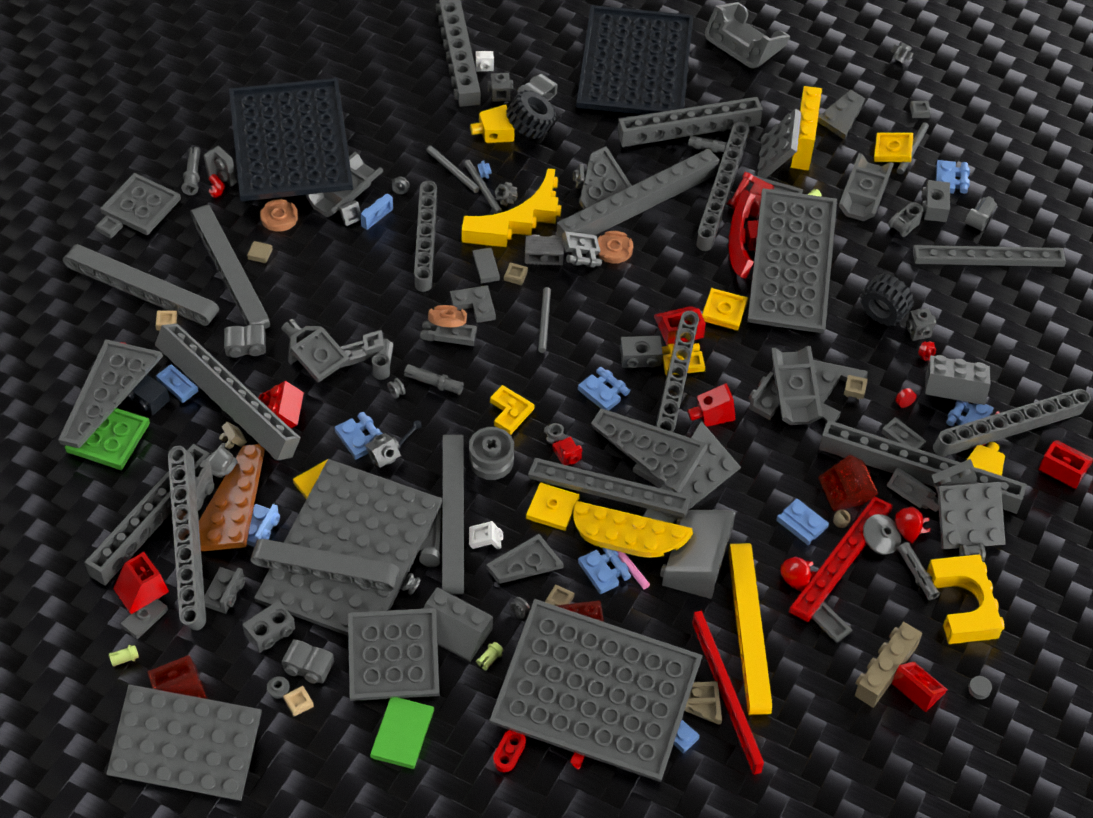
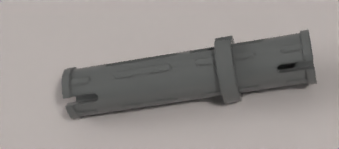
(439, 381)
(918, 571)

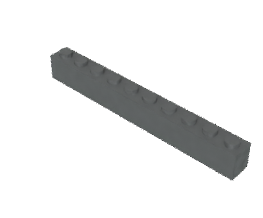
(642, 195)
(227, 392)
(918, 463)

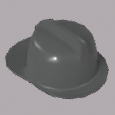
(221, 462)

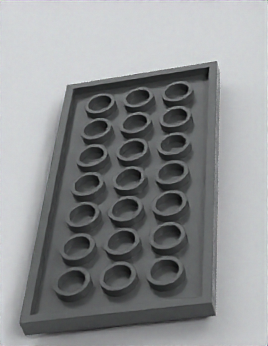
(792, 261)

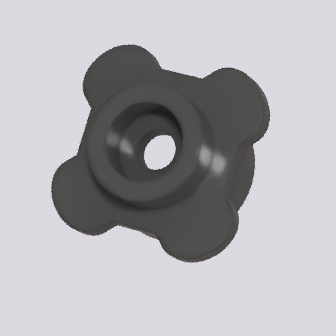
(554, 428)

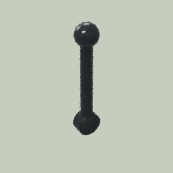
(416, 425)

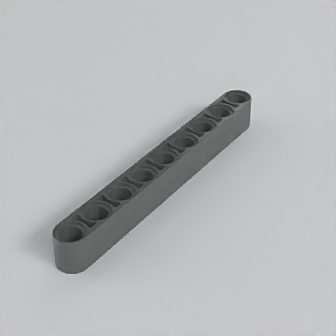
(722, 186)
(229, 267)
(141, 284)
(1011, 422)
(453, 515)
(192, 543)

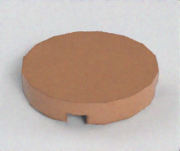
(279, 215)
(615, 247)
(447, 316)

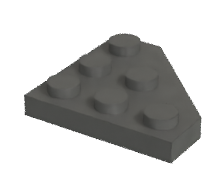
(602, 178)

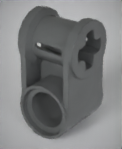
(907, 219)

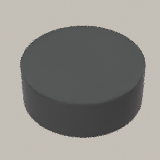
(430, 557)
(980, 687)

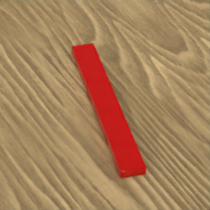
(836, 563)
(727, 693)

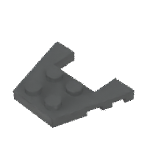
(827, 378)

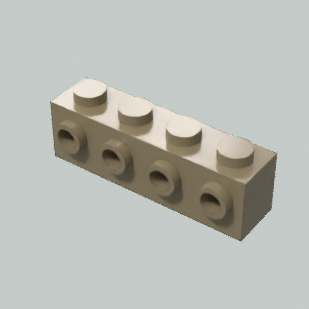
(883, 669)

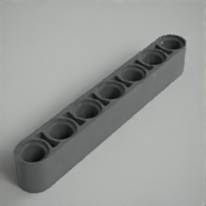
(425, 236)
(680, 367)
(324, 564)

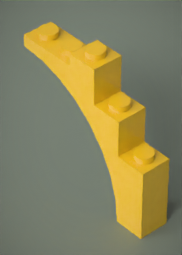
(498, 228)

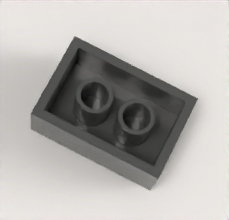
(957, 379)

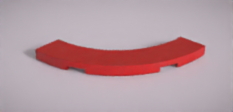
(738, 256)

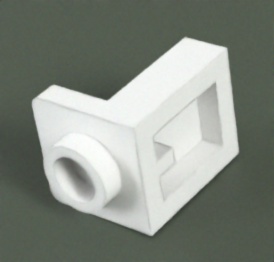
(484, 61)
(484, 535)

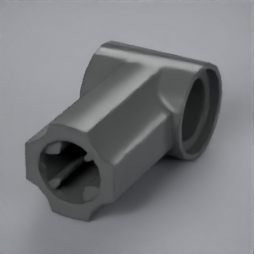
(980, 215)
(382, 361)

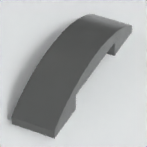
(362, 350)

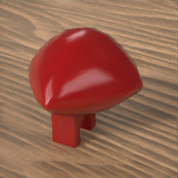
(910, 523)
(797, 572)

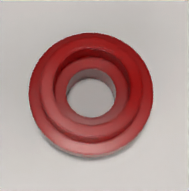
(927, 349)

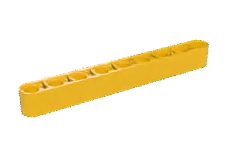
(749, 629)

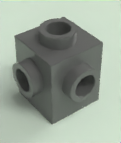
(500, 86)
(920, 324)
(383, 450)

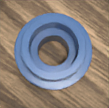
(484, 169)

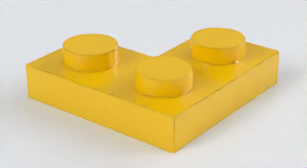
(514, 409)

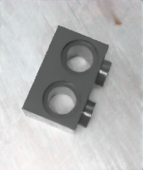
(265, 623)

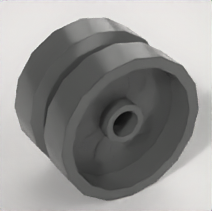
(491, 453)

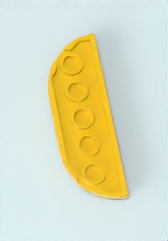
(628, 531)

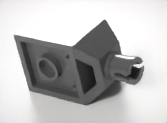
(314, 350)

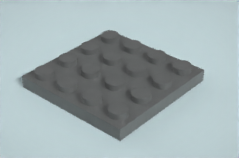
(393, 654)

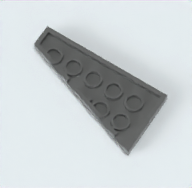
(111, 379)
(659, 451)
(710, 473)

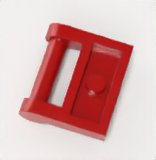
(756, 190)

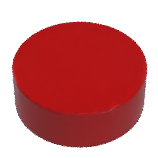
(905, 397)

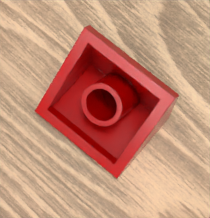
(918, 685)

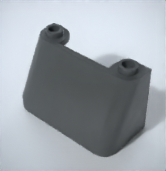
(733, 35)
(698, 562)

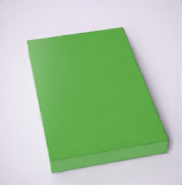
(402, 732)

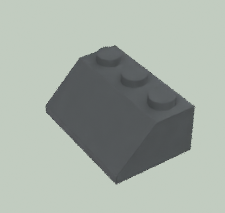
(459, 624)

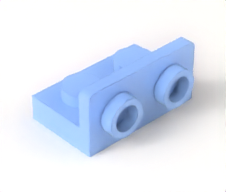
(262, 522)

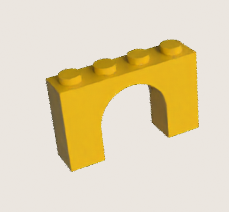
(809, 116)
(970, 574)

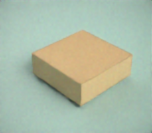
(165, 318)
(298, 701)

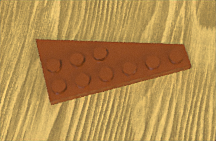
(230, 511)

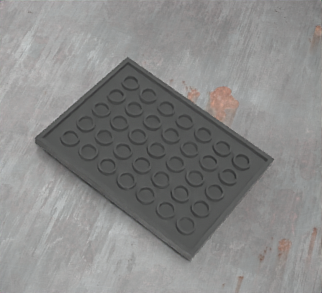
(354, 517)
(596, 690)

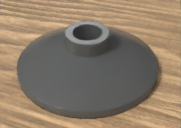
(877, 539)

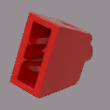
(714, 406)

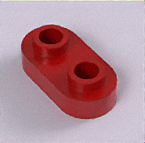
(509, 752)

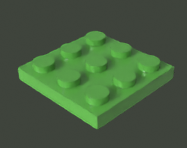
(113, 439)

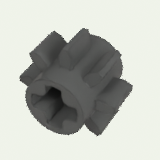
(902, 52)
(506, 193)

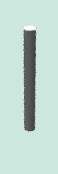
(903, 165)
(454, 170)
(486, 192)
(544, 320)

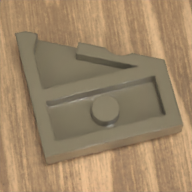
(705, 701)

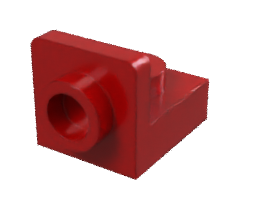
(567, 451)

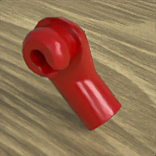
(218, 186)

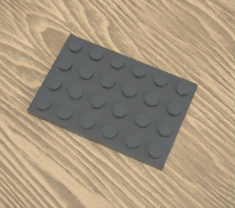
(184, 742)

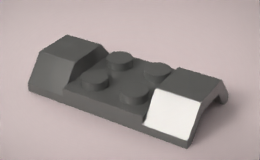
(362, 177)
(864, 189)
(796, 386)

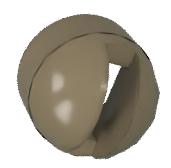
(839, 519)

